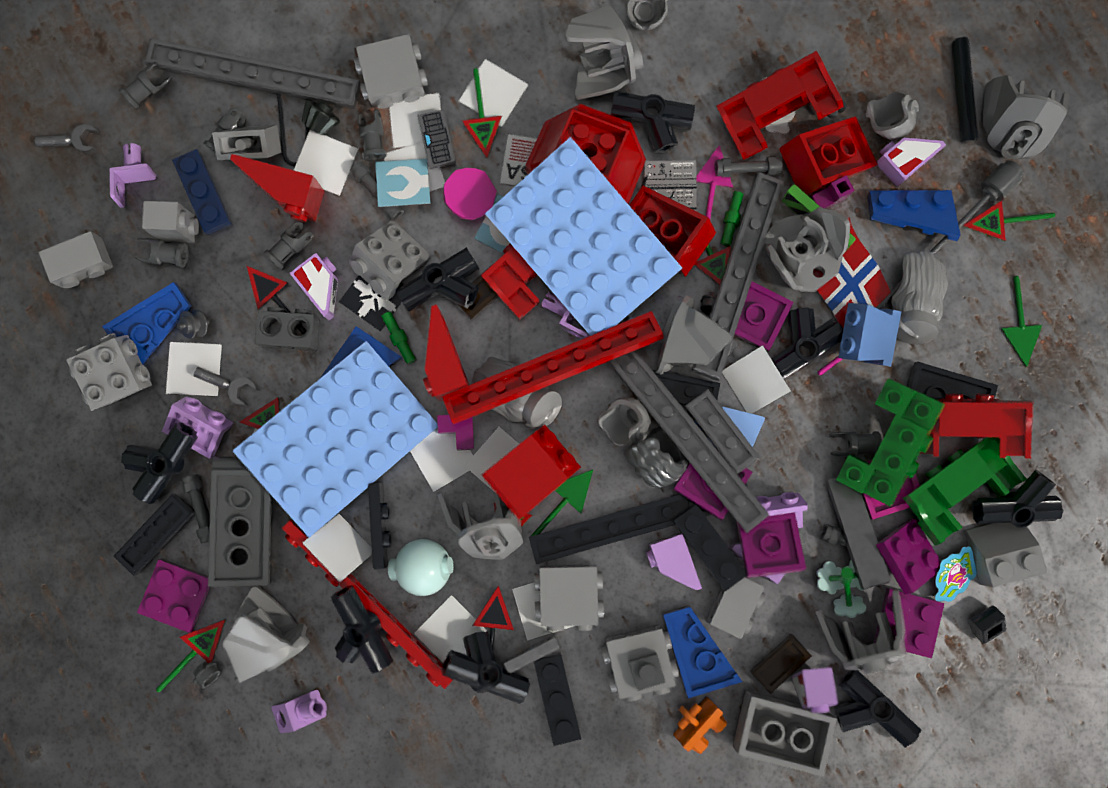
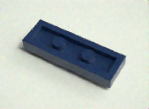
(202, 191)

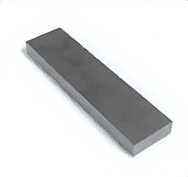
(858, 535)

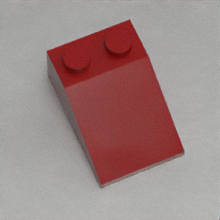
(827, 155)
(292, 190)
(676, 226)
(442, 362)
(531, 471)

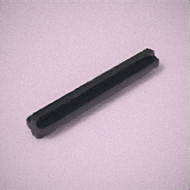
(965, 90)

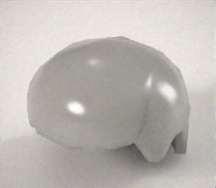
(646, 13)

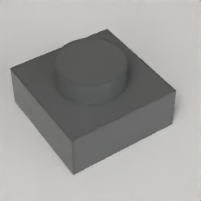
(647, 671)

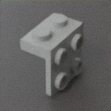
(387, 258)

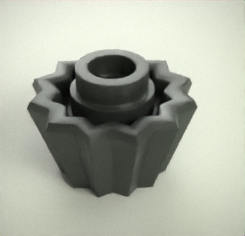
(319, 117)

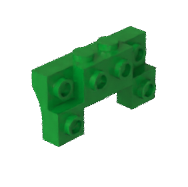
(899, 448)
(956, 481)

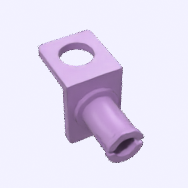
(131, 172)
(557, 307)
(300, 711)

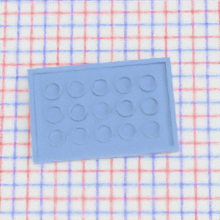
(583, 239)
(336, 438)

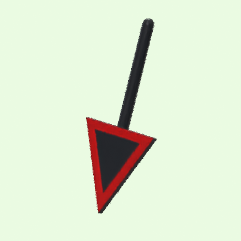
(267, 287)
(494, 616)

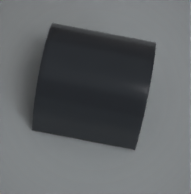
(988, 624)

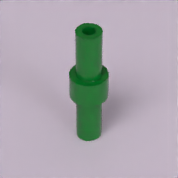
(732, 218)
(398, 337)

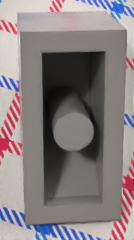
(247, 142)

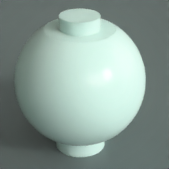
(421, 567)

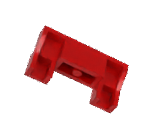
(777, 97)
(509, 281)
(986, 418)

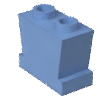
(869, 334)

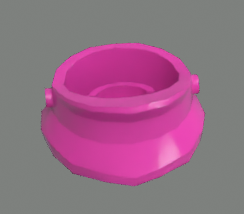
(469, 193)

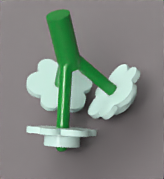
(836, 578)

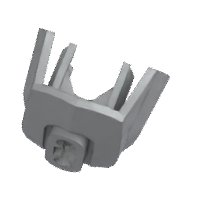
(609, 52)
(1020, 118)
(822, 238)
(690, 338)
(488, 539)
(262, 636)
(855, 653)

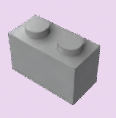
(169, 221)
(76, 260)
(735, 607)

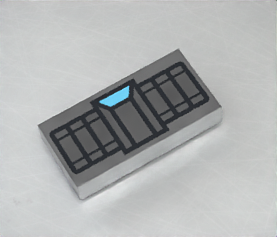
(436, 139)
(532, 653)

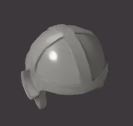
(893, 115)
(625, 421)

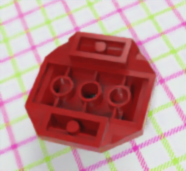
(600, 135)

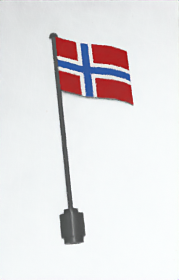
(860, 276)

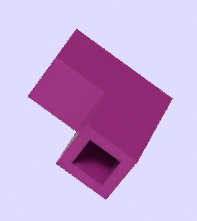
(834, 193)
(463, 431)

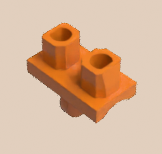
(697, 723)

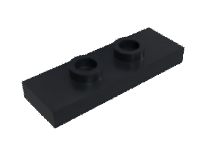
(154, 534)
(380, 537)

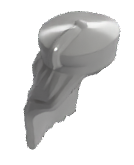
(920, 297)
(534, 409)

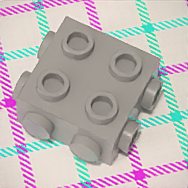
(390, 71)
(108, 371)
(569, 597)
(633, 645)

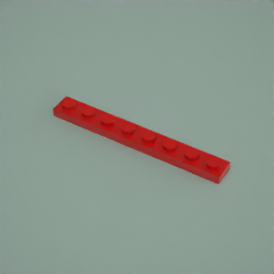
(552, 367)
(396, 631)

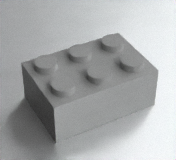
(784, 733)

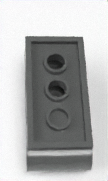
(238, 496)

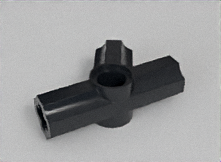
(660, 125)
(451, 285)
(804, 333)
(160, 463)
(1021, 507)
(360, 633)
(481, 659)
(861, 710)

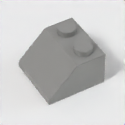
(1004, 553)

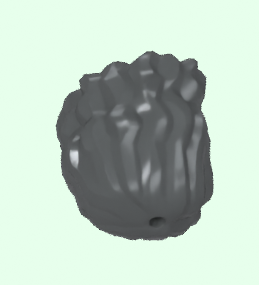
(657, 459)

